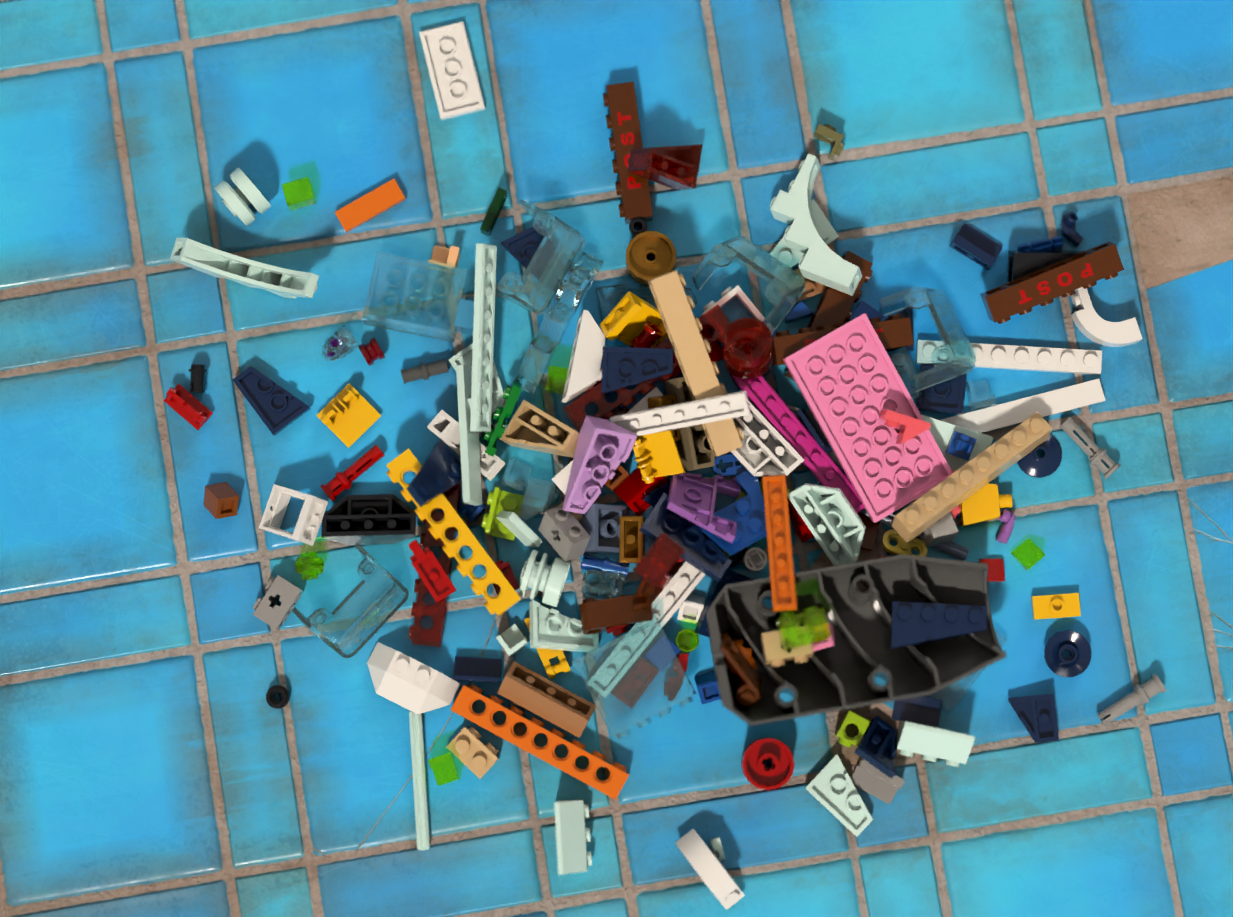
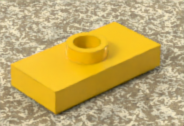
(1055, 606)

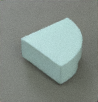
(717, 848)

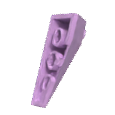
(597, 455)

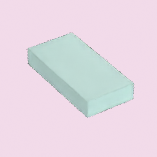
(519, 529)

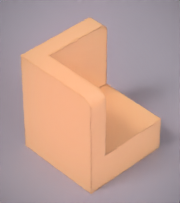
(446, 256)

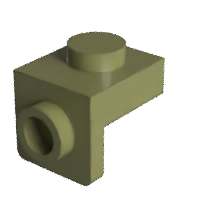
(829, 135)

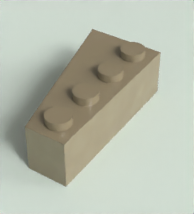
(693, 446)

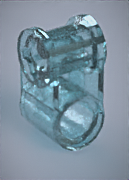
(605, 585)

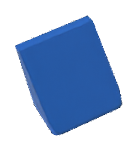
(799, 312)
(707, 687)

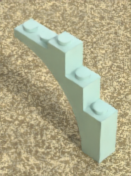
(795, 209)
(247, 272)

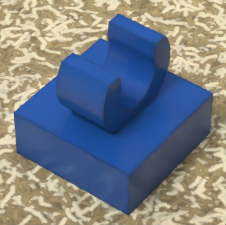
(960, 445)

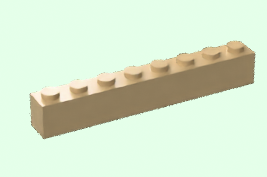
(693, 355)
(971, 477)

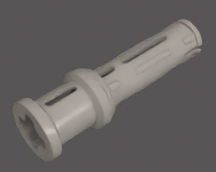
(1095, 459)
(1141, 694)

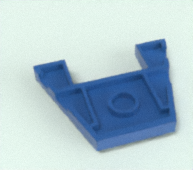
(748, 514)

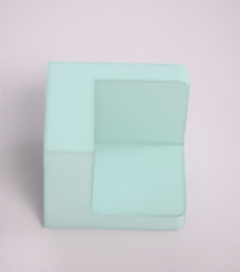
(512, 640)

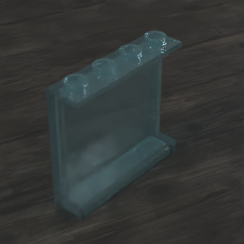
(635, 678)

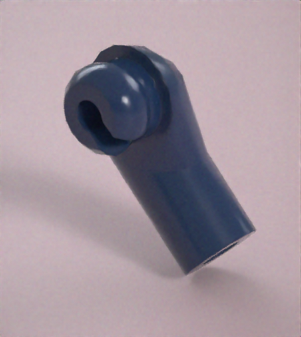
(1068, 227)

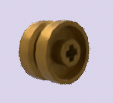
(651, 244)

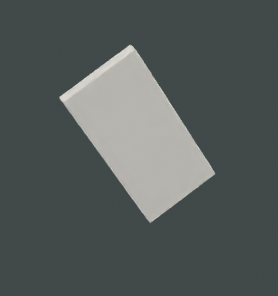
(452, 70)

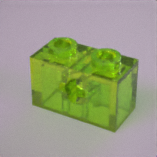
(817, 629)

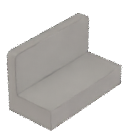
(875, 782)

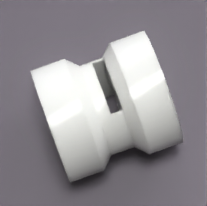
(755, 559)

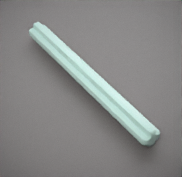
(419, 781)

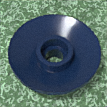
(1045, 466)
(1079, 653)

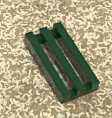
(493, 212)

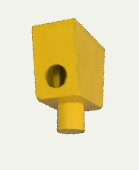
(983, 505)

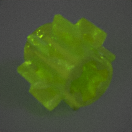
(309, 565)

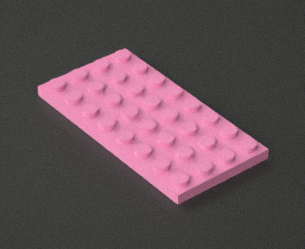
(847, 386)

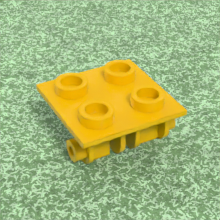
(348, 415)
(657, 455)

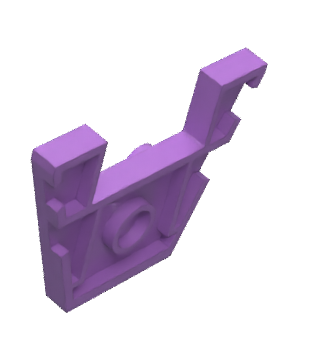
(695, 500)

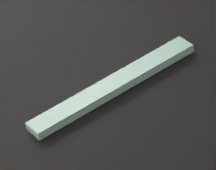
(483, 337)

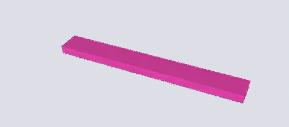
(798, 437)

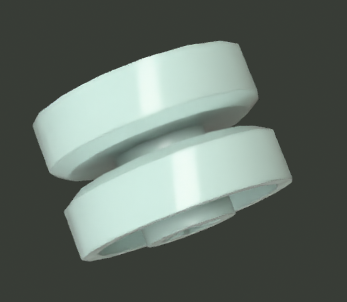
(242, 197)

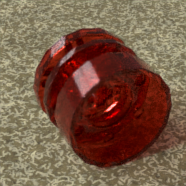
(751, 338)

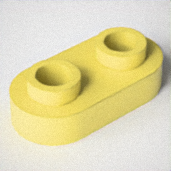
(902, 547)

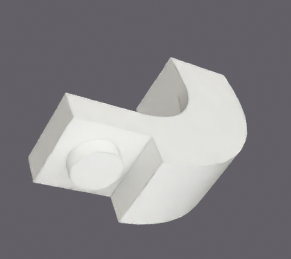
(1100, 330)
(448, 431)
(709, 869)

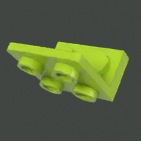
(501, 501)

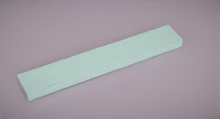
(468, 440)

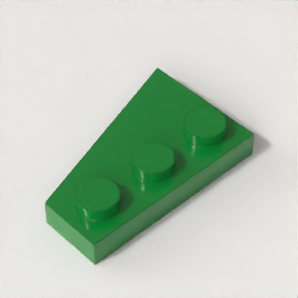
(500, 415)

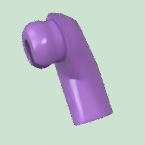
(1007, 527)

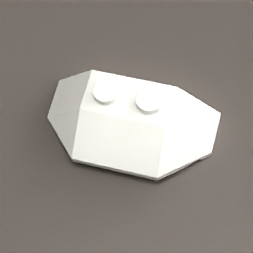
(585, 357)
(763, 447)
(409, 681)

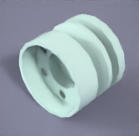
(544, 578)

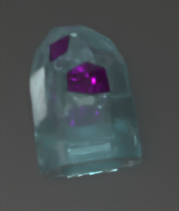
(339, 345)

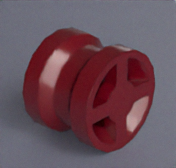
(371, 351)

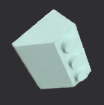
(933, 743)
(572, 836)

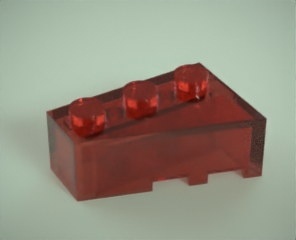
(668, 166)
(659, 562)

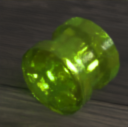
(687, 640)

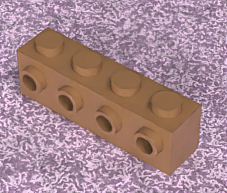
(546, 699)

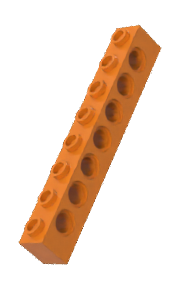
(464, 707)

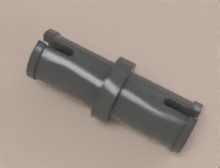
(424, 371)

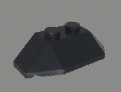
(369, 520)

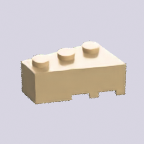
(539, 432)

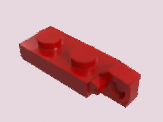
(431, 572)

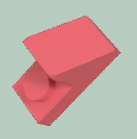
(909, 427)

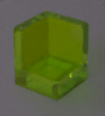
(299, 193)
(556, 379)
(444, 769)

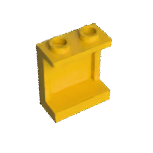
(629, 318)

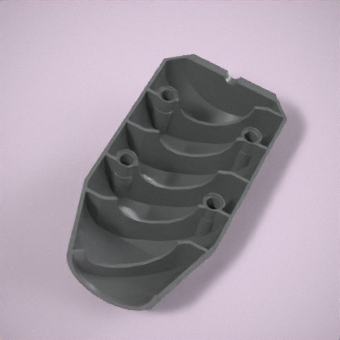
(845, 673)

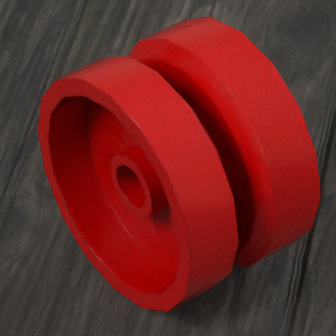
(781, 763)

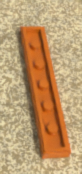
(779, 543)

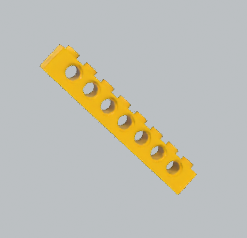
(508, 597)

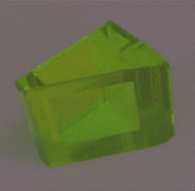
(1027, 554)

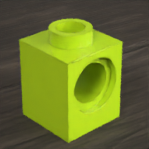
(861, 724)

